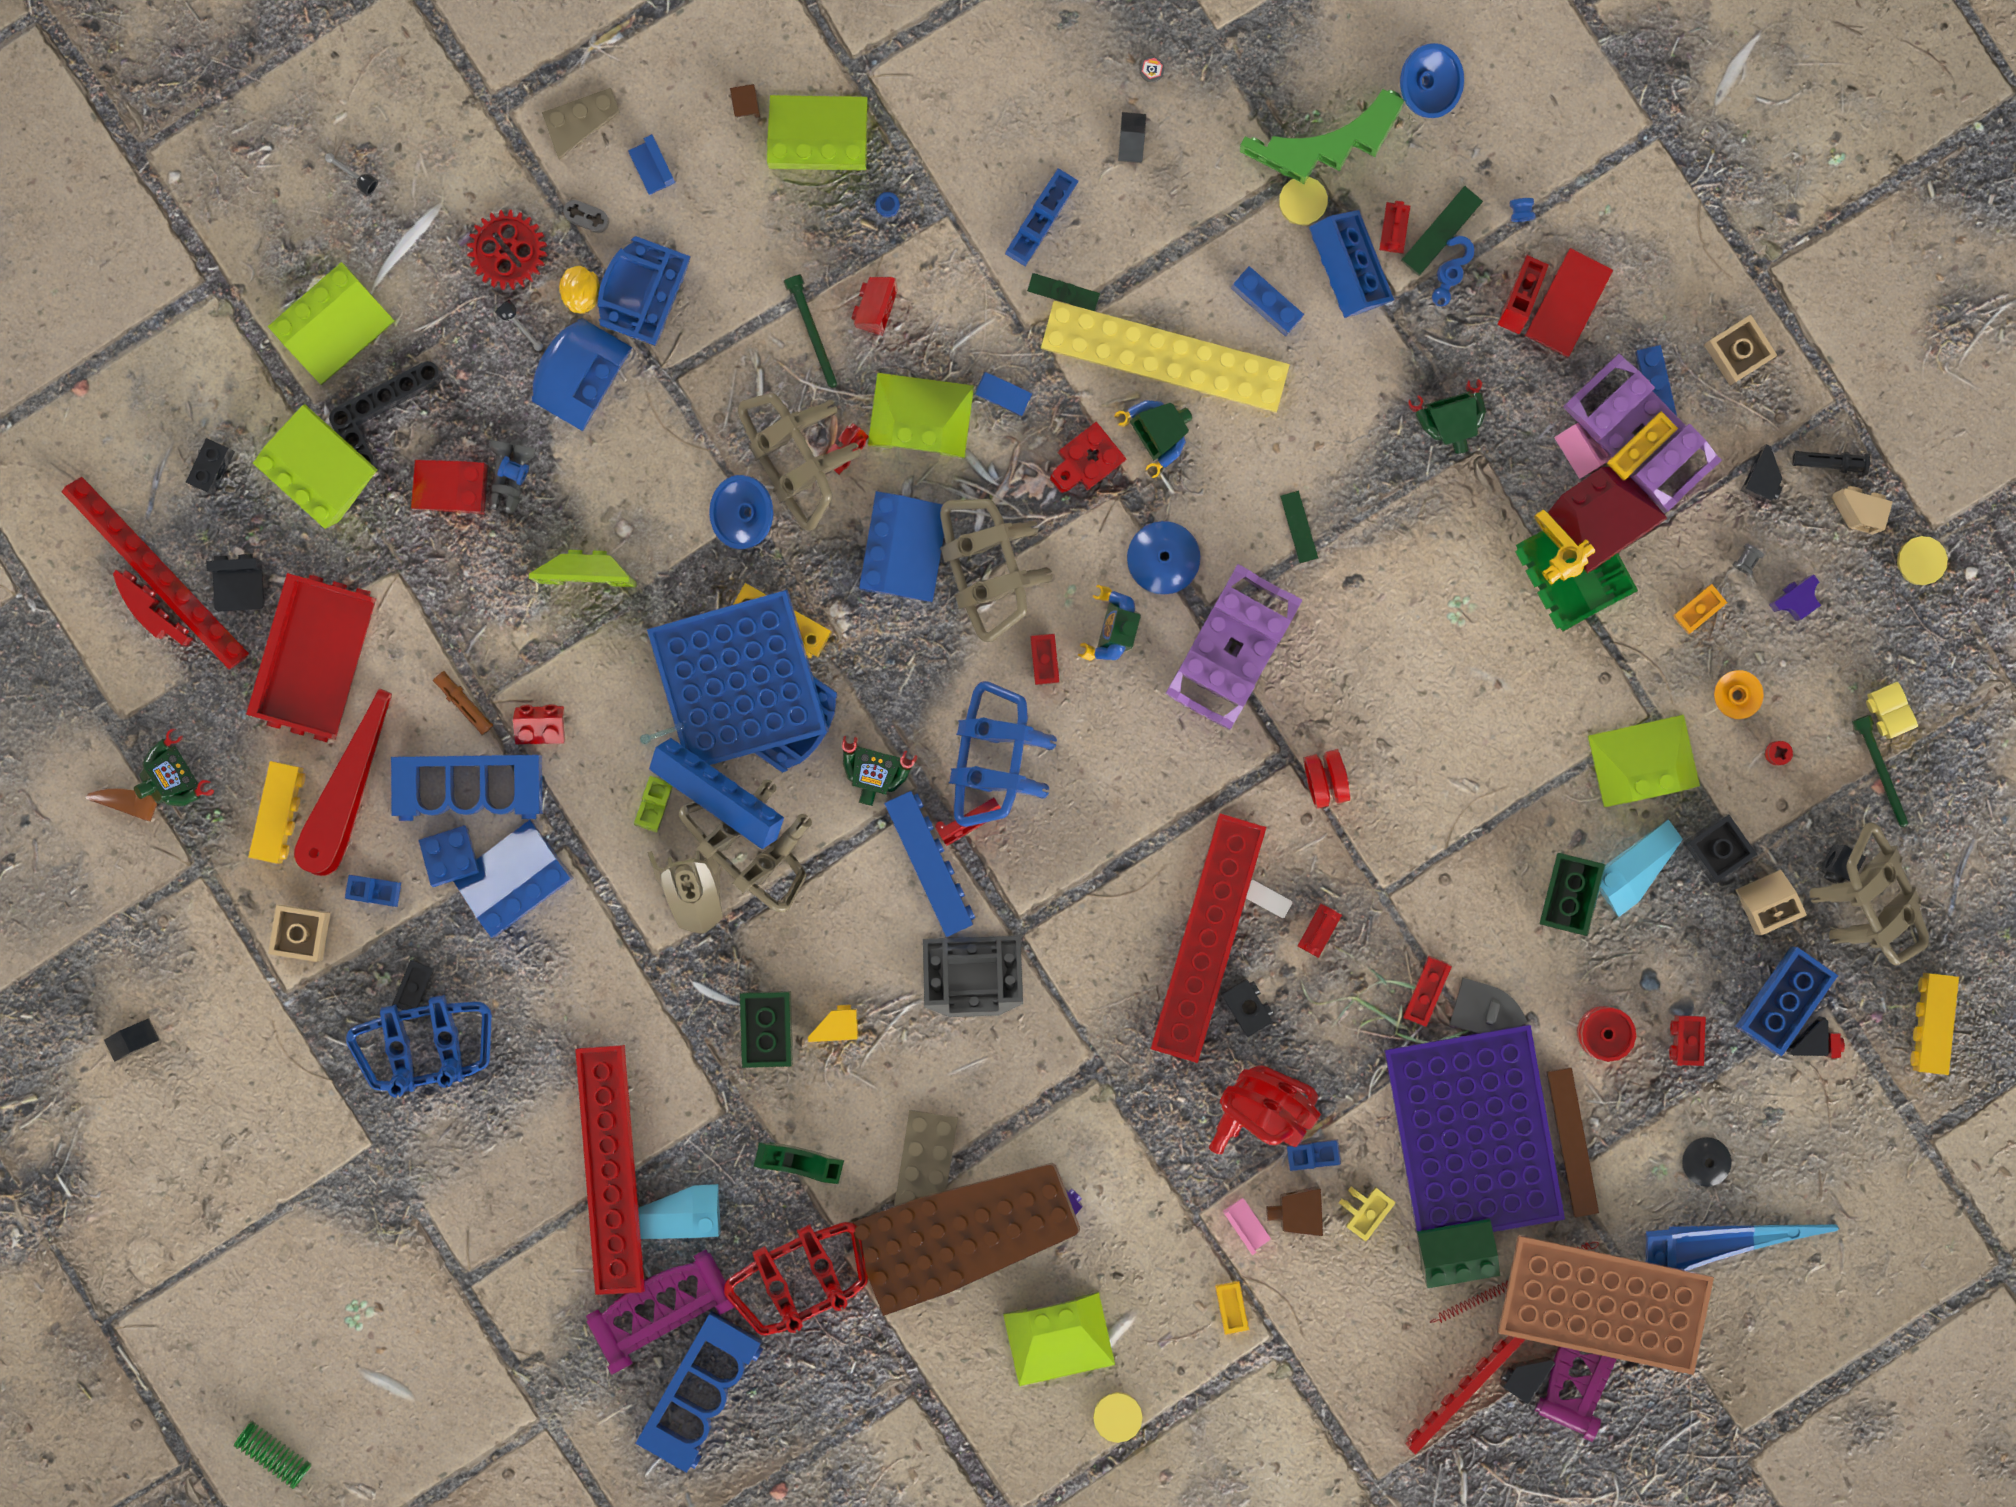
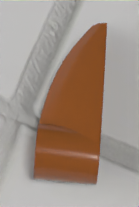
(125, 801)

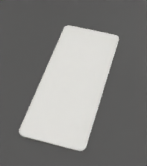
(1268, 899)

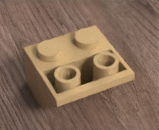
(1861, 510)
(1770, 902)

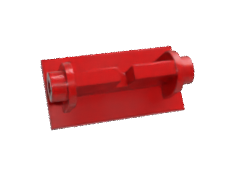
(1395, 227)
(850, 435)
(1319, 930)

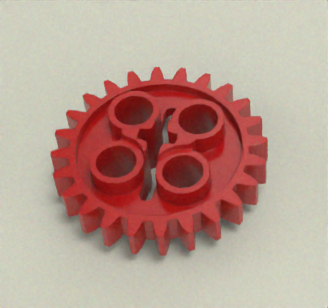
(524, 236)

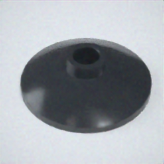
(1694, 1161)

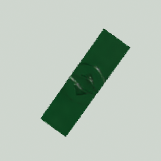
(1063, 292)
(1299, 527)

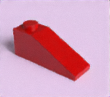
(1523, 295)

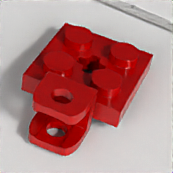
(1078, 467)

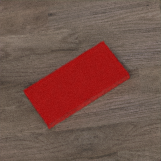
(1569, 302)

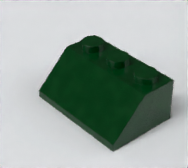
(1572, 894)
(1458, 1253)

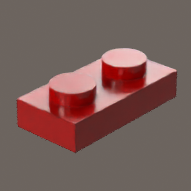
(1044, 659)

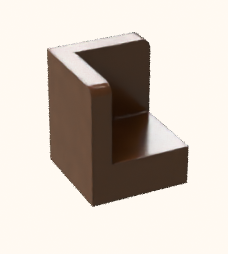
(745, 101)

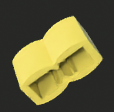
(1891, 710)

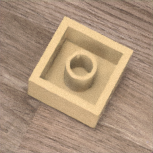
(1740, 350)
(299, 933)

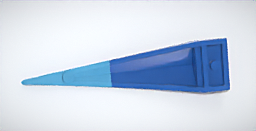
(1698, 1245)

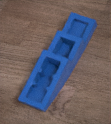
(1041, 217)

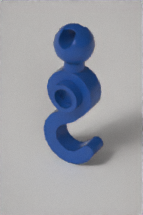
(1451, 272)

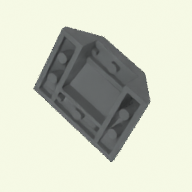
(972, 975)

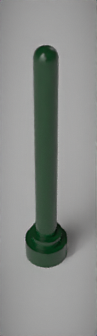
(795, 286)
(1864, 727)

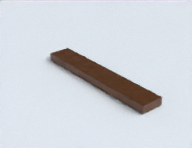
(1572, 1142)

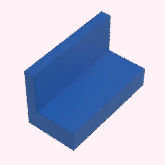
(651, 165)

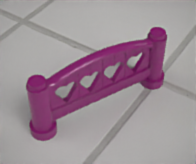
(618, 1343)
(1576, 1412)

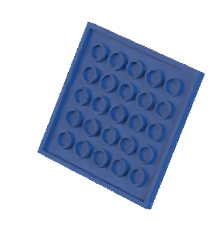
(738, 679)

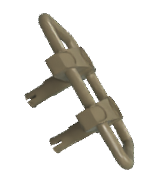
(806, 474)
(979, 543)
(764, 862)
(1863, 887)

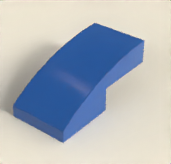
(1003, 394)
(373, 890)
(1314, 1155)

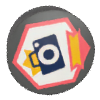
(1152, 69)

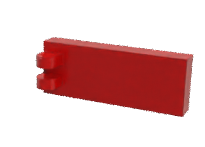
(954, 831)
(1427, 991)

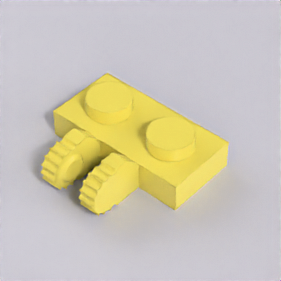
(1369, 1214)

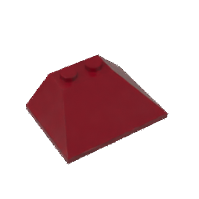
(1606, 513)

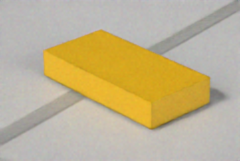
(1231, 1307)

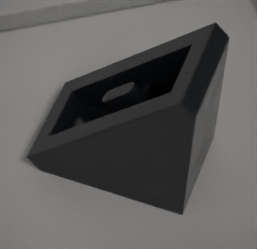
(1132, 137)
(131, 1039)
(1812, 1041)

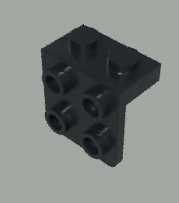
(237, 583)

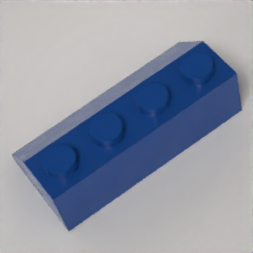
(1351, 263)

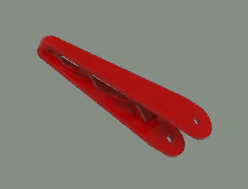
(334, 815)

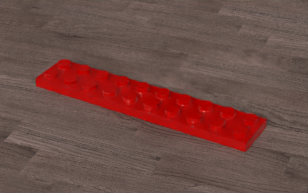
(1208, 938)
(610, 1170)

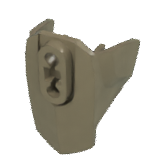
(691, 891)

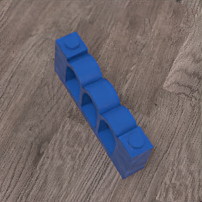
(406, 784)
(670, 1445)

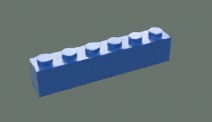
(716, 793)
(929, 864)

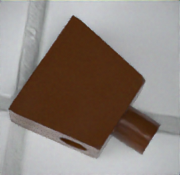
(1299, 1212)

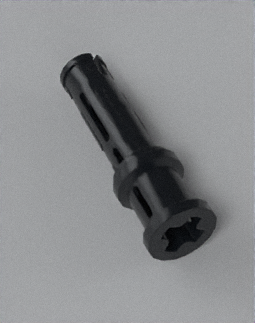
(1842, 462)

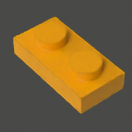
(1700, 609)

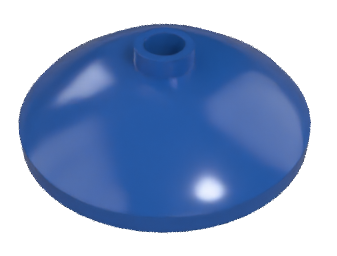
(1442, 80)
(731, 510)
(1159, 575)

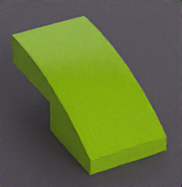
(653, 804)

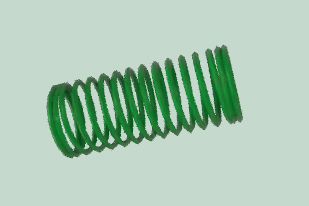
(244, 1438)

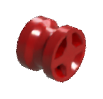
(1774, 755)

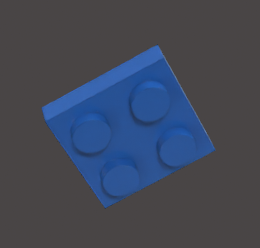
(449, 856)

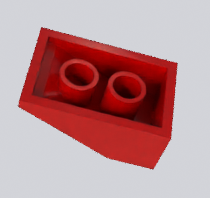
(876, 304)
(450, 486)

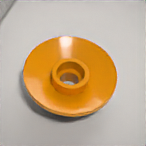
(1750, 691)

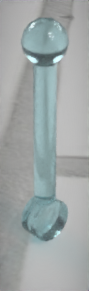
(647, 738)

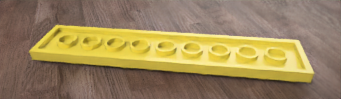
(1165, 356)

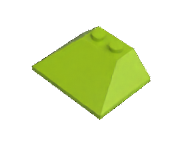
(921, 415)
(583, 568)
(1643, 761)
(1059, 1339)

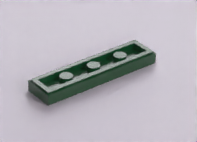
(1441, 230)

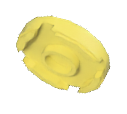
(1303, 202)
(1922, 560)
(1117, 1417)

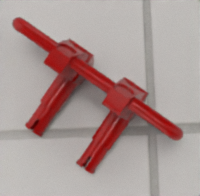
(1267, 1107)
(782, 1299)

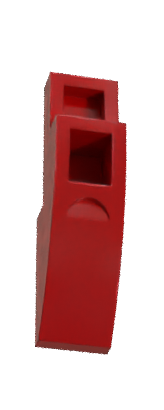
(142, 604)

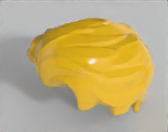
(579, 289)

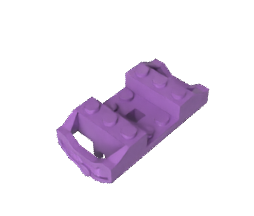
(1633, 407)
(1249, 624)

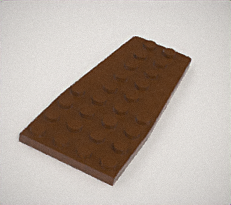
(962, 1235)

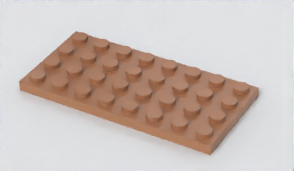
(1605, 1305)

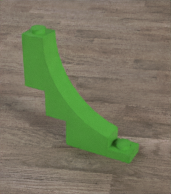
(1299, 156)

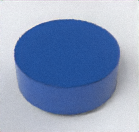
(887, 204)

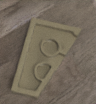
(578, 119)

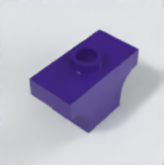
(1798, 598)

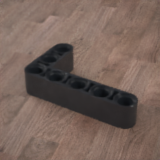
(377, 407)

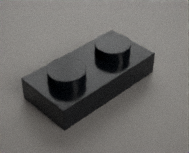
(413, 985)

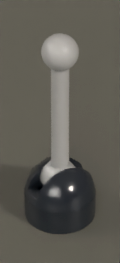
(365, 183)
(507, 312)

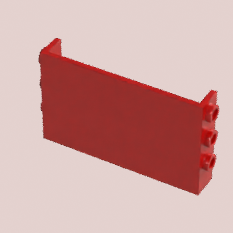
(311, 656)

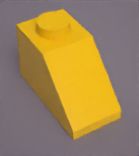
(837, 1025)

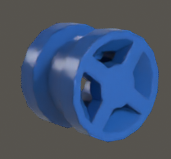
(1522, 209)

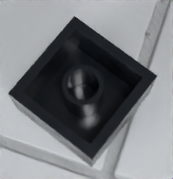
(1720, 848)

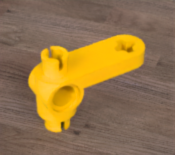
(1567, 549)

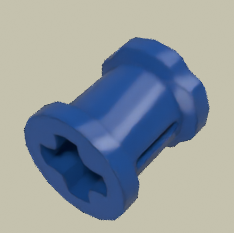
(513, 470)

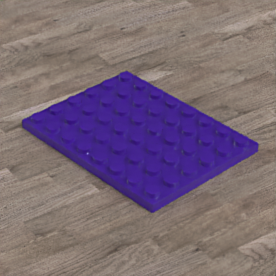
(1475, 1131)

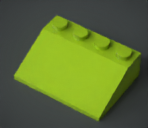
(817, 132)
(331, 323)
(315, 467)

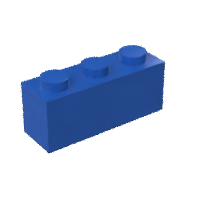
(1267, 301)

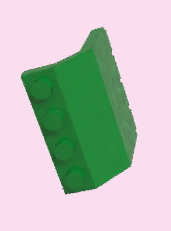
(1578, 595)

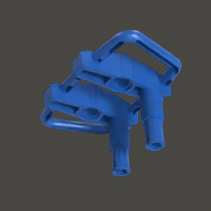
(996, 732)
(401, 1060)

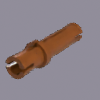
(462, 702)

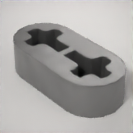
(588, 210)

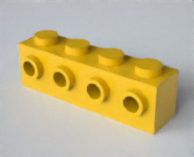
(813, 634)
(276, 812)
(1935, 1023)

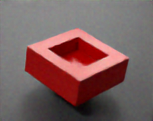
(1835, 1045)

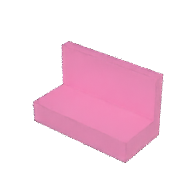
(1581, 450)
(1246, 1225)

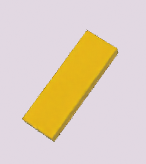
(1642, 445)

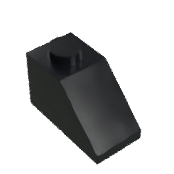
(1764, 477)
(1526, 1377)

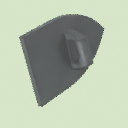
(1485, 1008)

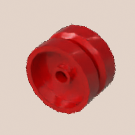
(1330, 778)
(1592, 1028)

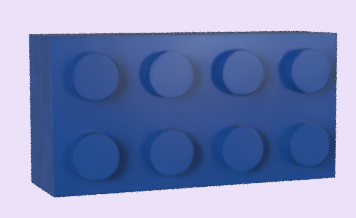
(1786, 1001)

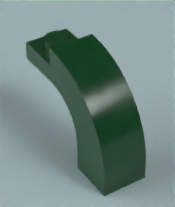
(799, 1161)

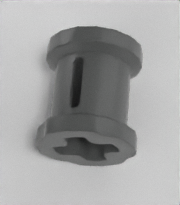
(1748, 559)

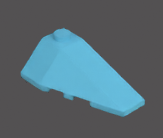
(1636, 868)
(682, 1214)

